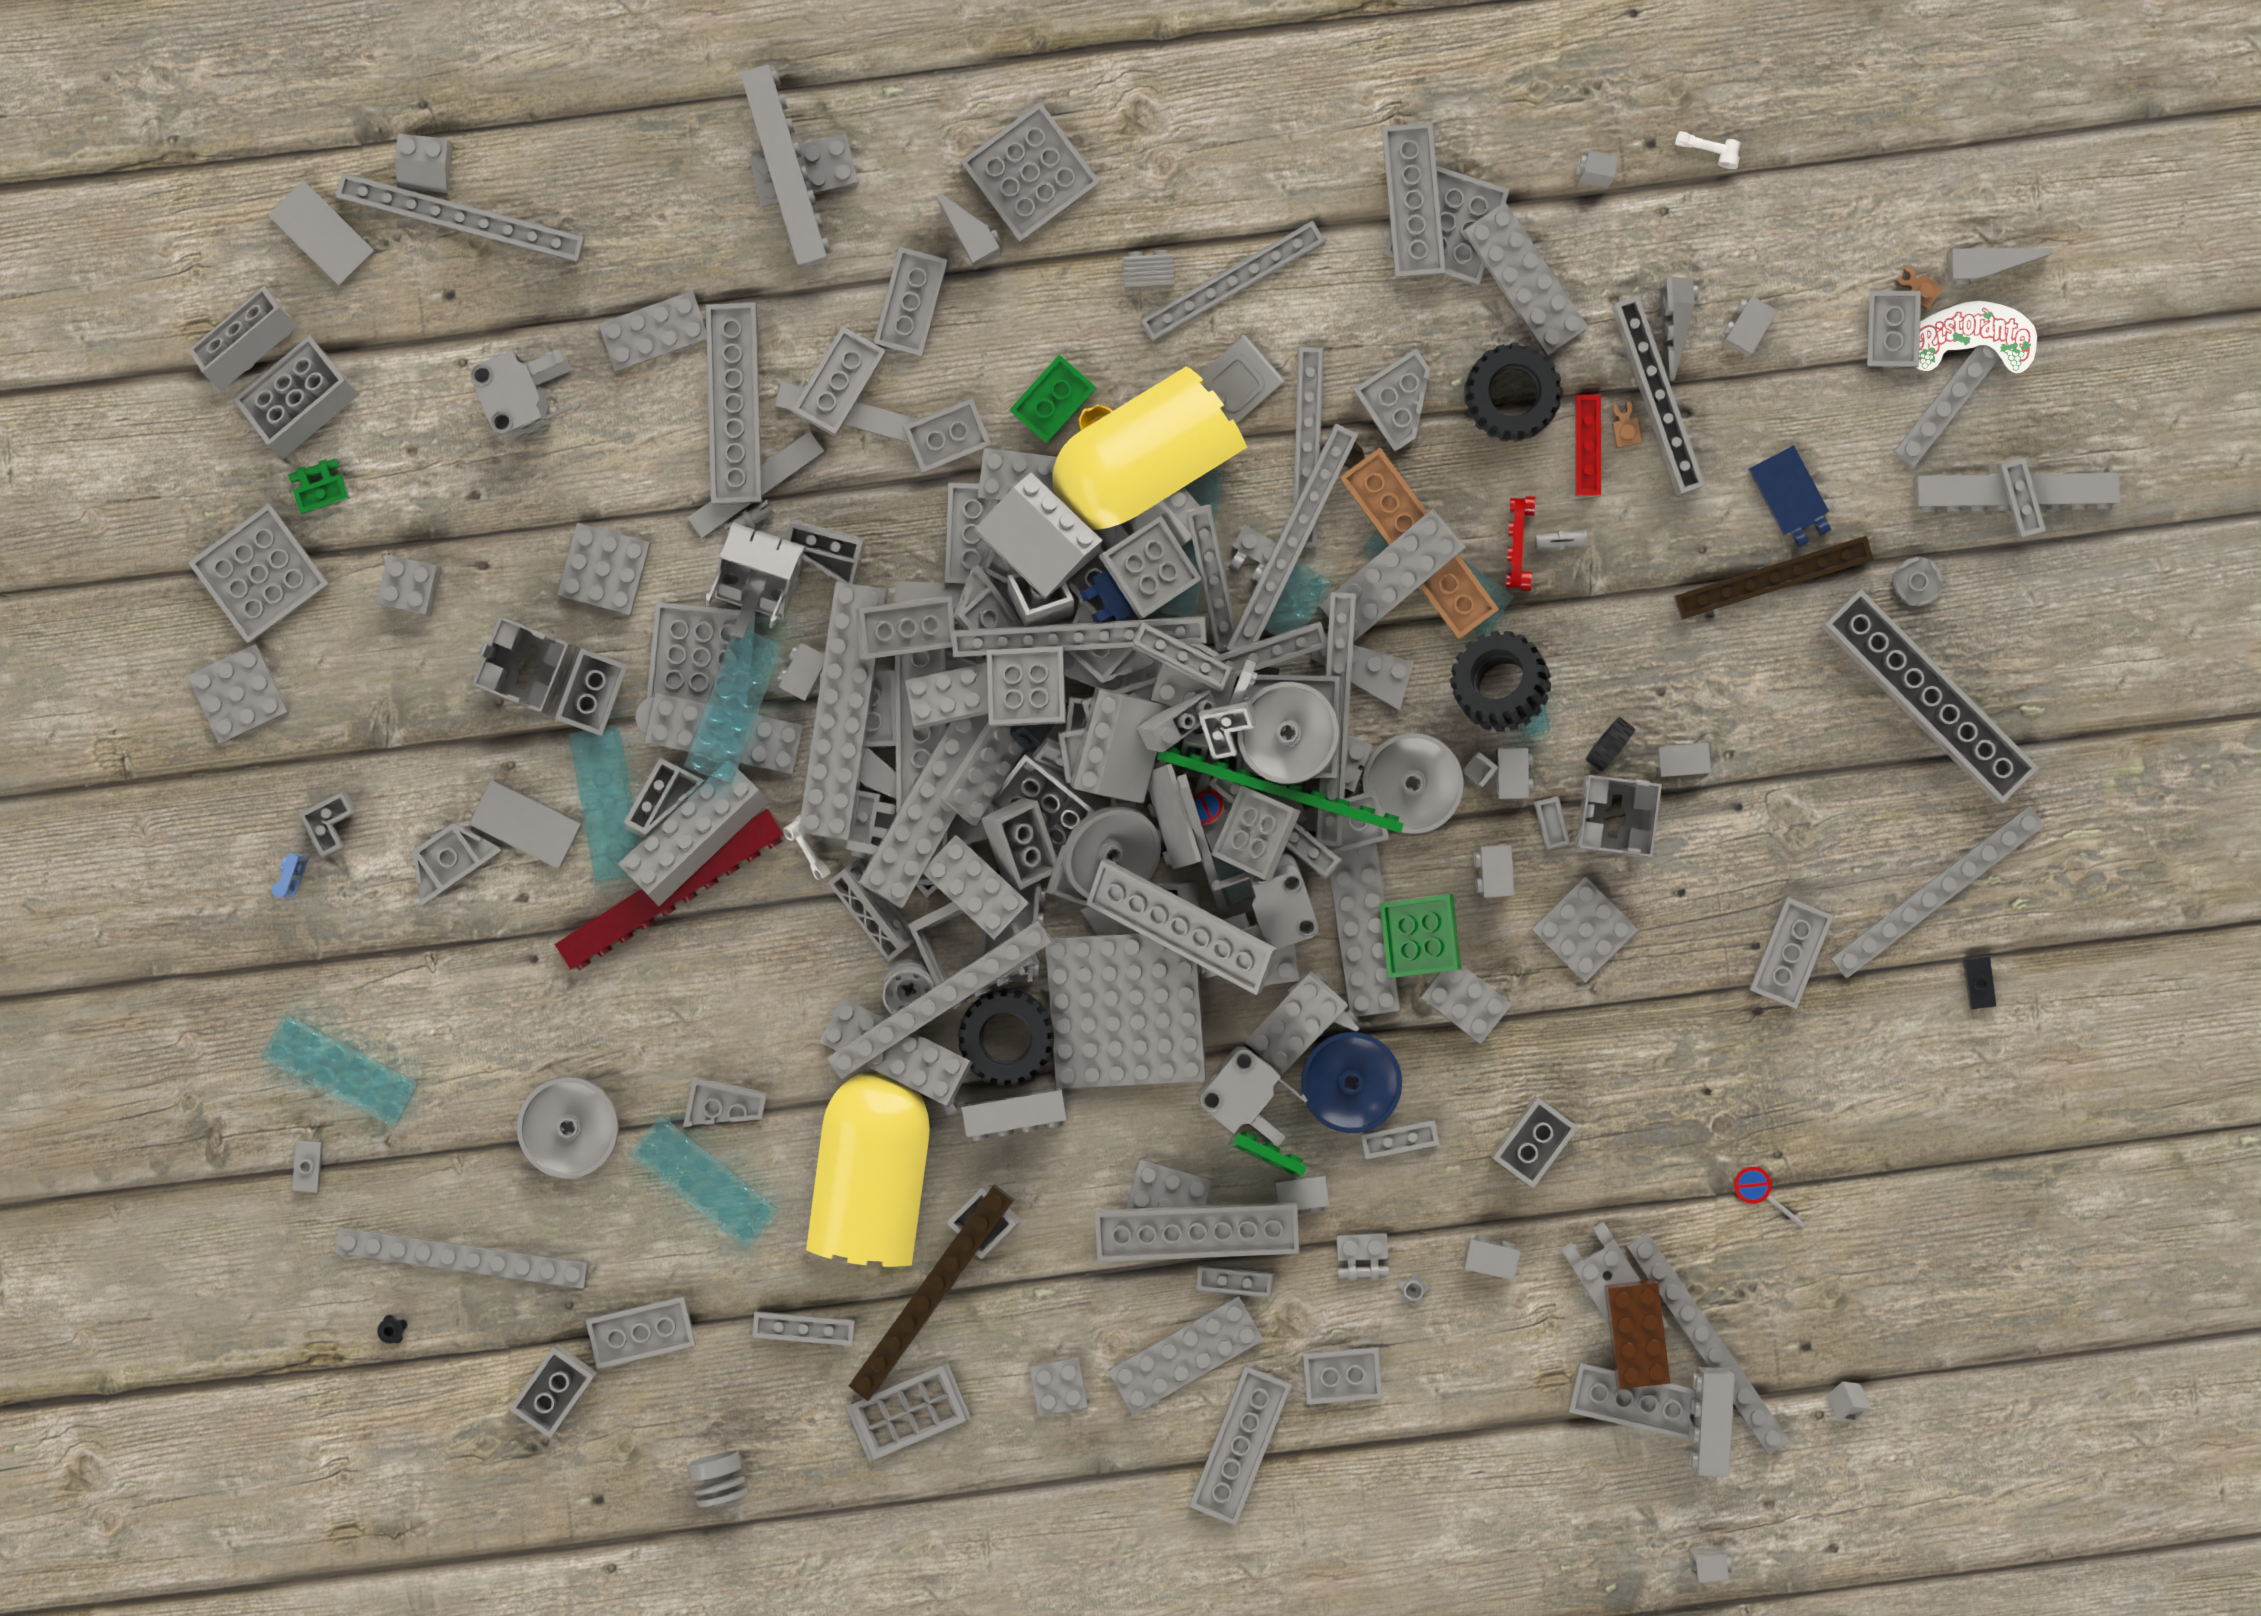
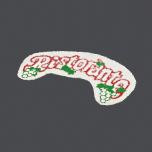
(1976, 325)

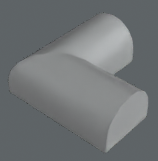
(1221, 722)
(320, 822)

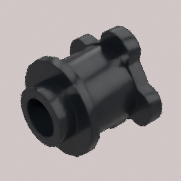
(398, 1327)

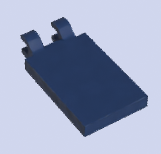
(1791, 494)
(1111, 596)

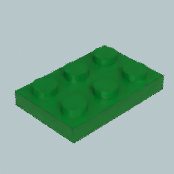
(1052, 399)

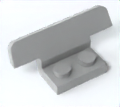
(919, 590)

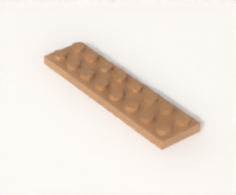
(1395, 509)

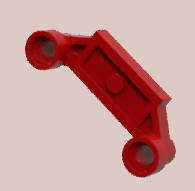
(1518, 578)

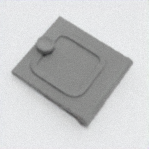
(1241, 379)

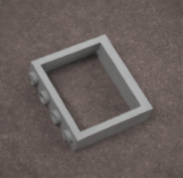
(932, 962)

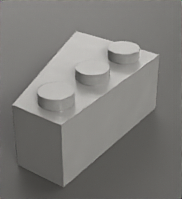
(829, 550)
(661, 795)

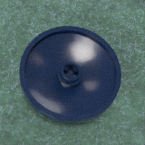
(1351, 1082)

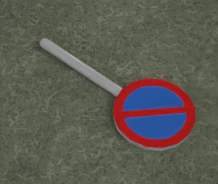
(1209, 804)
(1754, 1186)

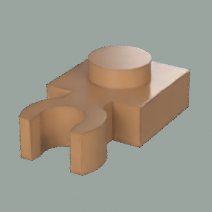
(1928, 288)
(1626, 430)

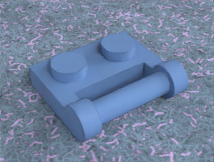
(293, 870)

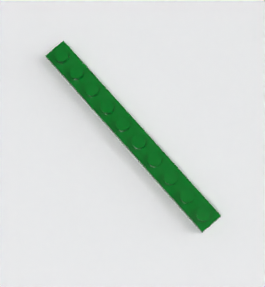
(1290, 792)

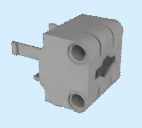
(514, 394)
(759, 574)
(499, 666)
(1641, 809)
(1279, 905)
(1241, 1091)

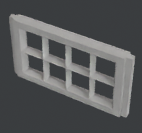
(951, 1391)

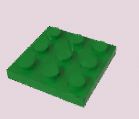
(1420, 936)
(1268, 1153)

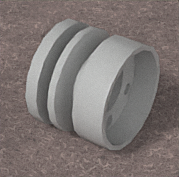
(900, 975)
(718, 1479)

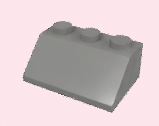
(588, 691)

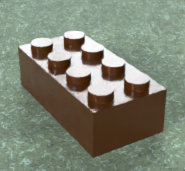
(1637, 1334)

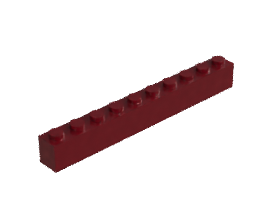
(641, 910)

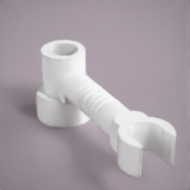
(1728, 151)
(818, 868)

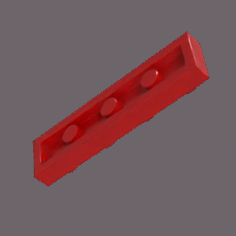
(1587, 445)

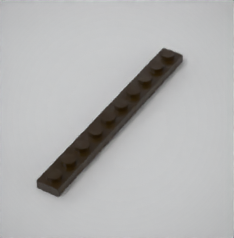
(931, 1292)

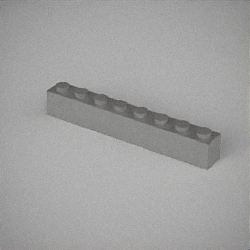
(784, 166)
(1658, 395)
(1989, 491)

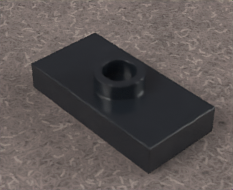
(1979, 982)

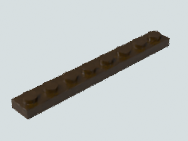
(1773, 577)

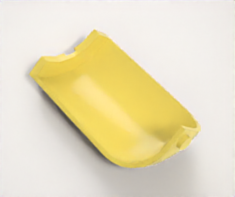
(1144, 451)
(870, 1172)

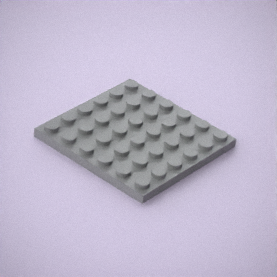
(1123, 1012)

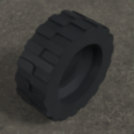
(1610, 744)

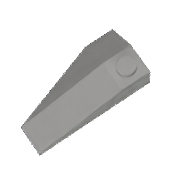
(1677, 305)

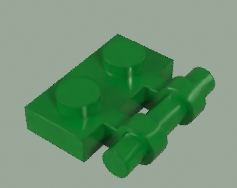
(321, 493)

